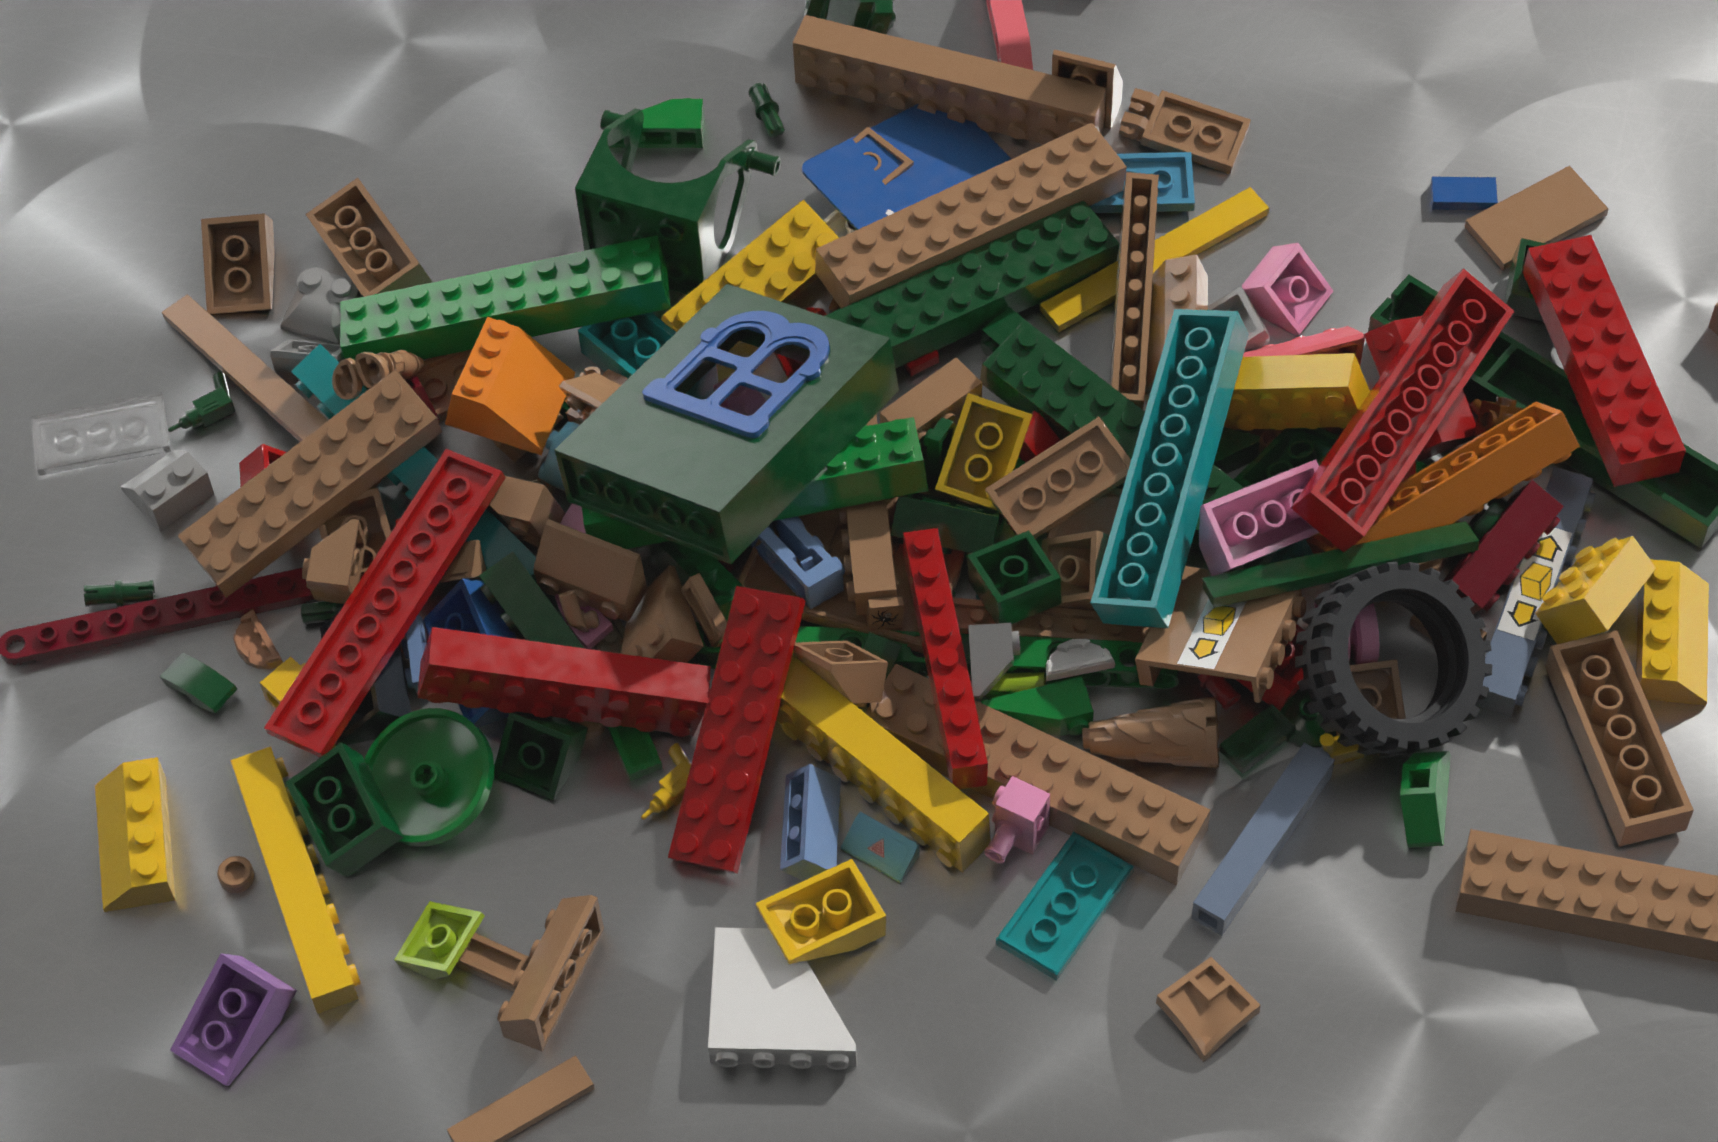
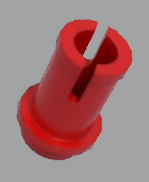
(1221, 689)

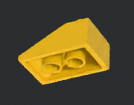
(824, 915)

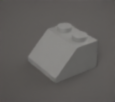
(169, 488)
(991, 655)

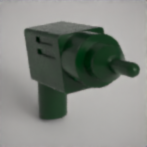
(208, 407)

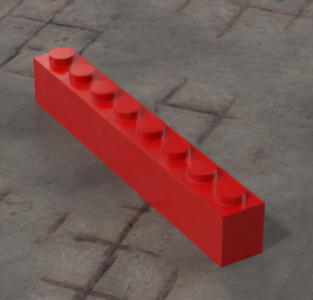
(945, 659)

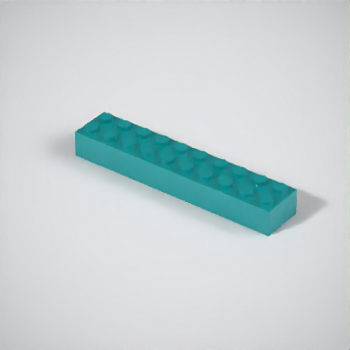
(1170, 468)

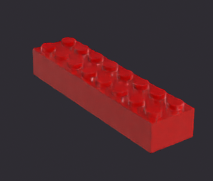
(1603, 361)
(563, 682)

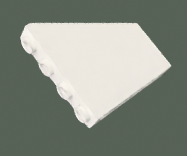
(770, 1008)

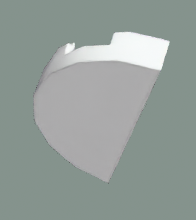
(1077, 658)

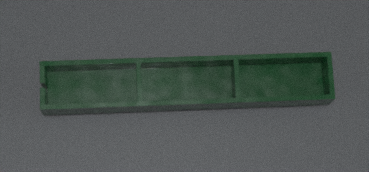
(1511, 370)

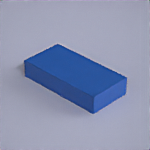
(1463, 193)

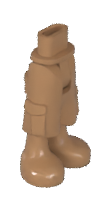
(370, 369)

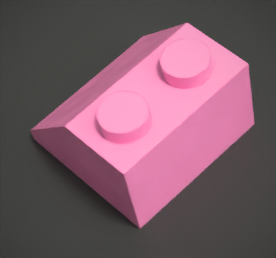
(1287, 288)

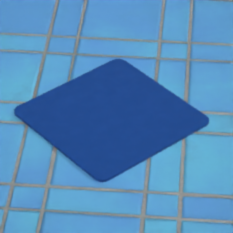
(942, 157)

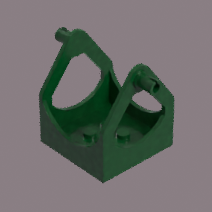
(625, 207)

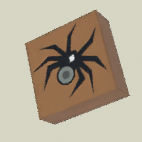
(885, 613)

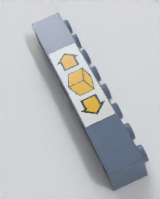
(1518, 627)

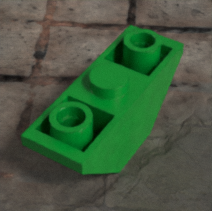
(1425, 798)

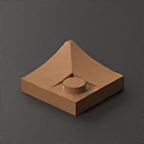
(1208, 1006)

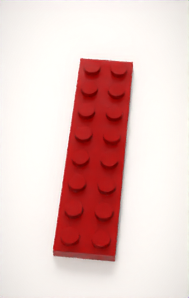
(736, 729)

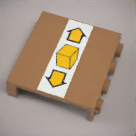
(1223, 641)

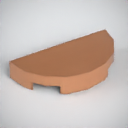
(254, 643)

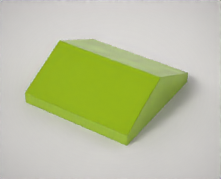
(438, 939)

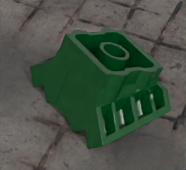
(864, 14)

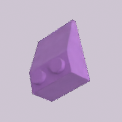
(232, 1017)

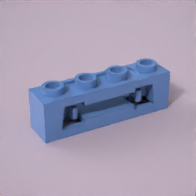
(818, 571)

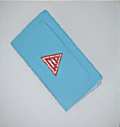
(880, 847)

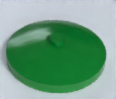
(432, 773)

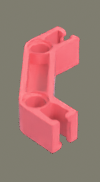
(1010, 32)

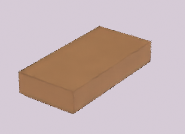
(705, 609)
(492, 961)

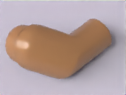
(575, 616)

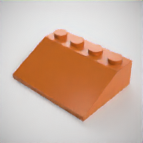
(509, 388)

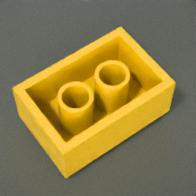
(1595, 590)

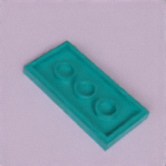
(1064, 906)

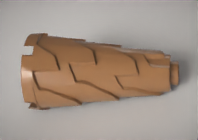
(1173, 734)

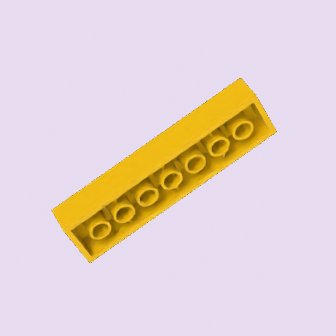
(882, 768)

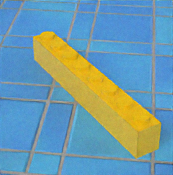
(294, 880)

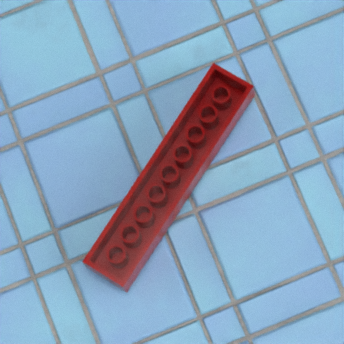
(1402, 411)

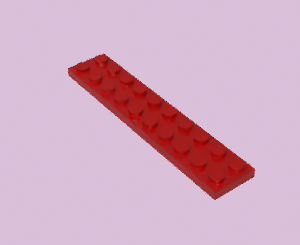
(384, 603)

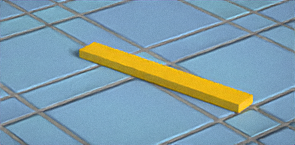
(1183, 241)

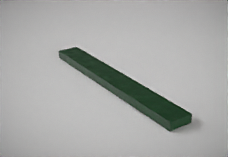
(1335, 565)

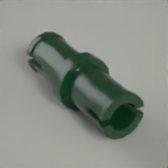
(119, 593)

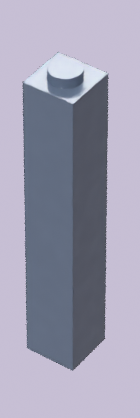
(1263, 839)

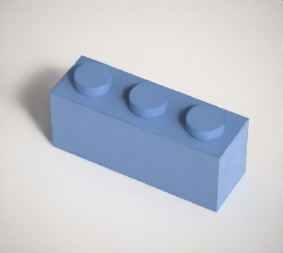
(810, 822)

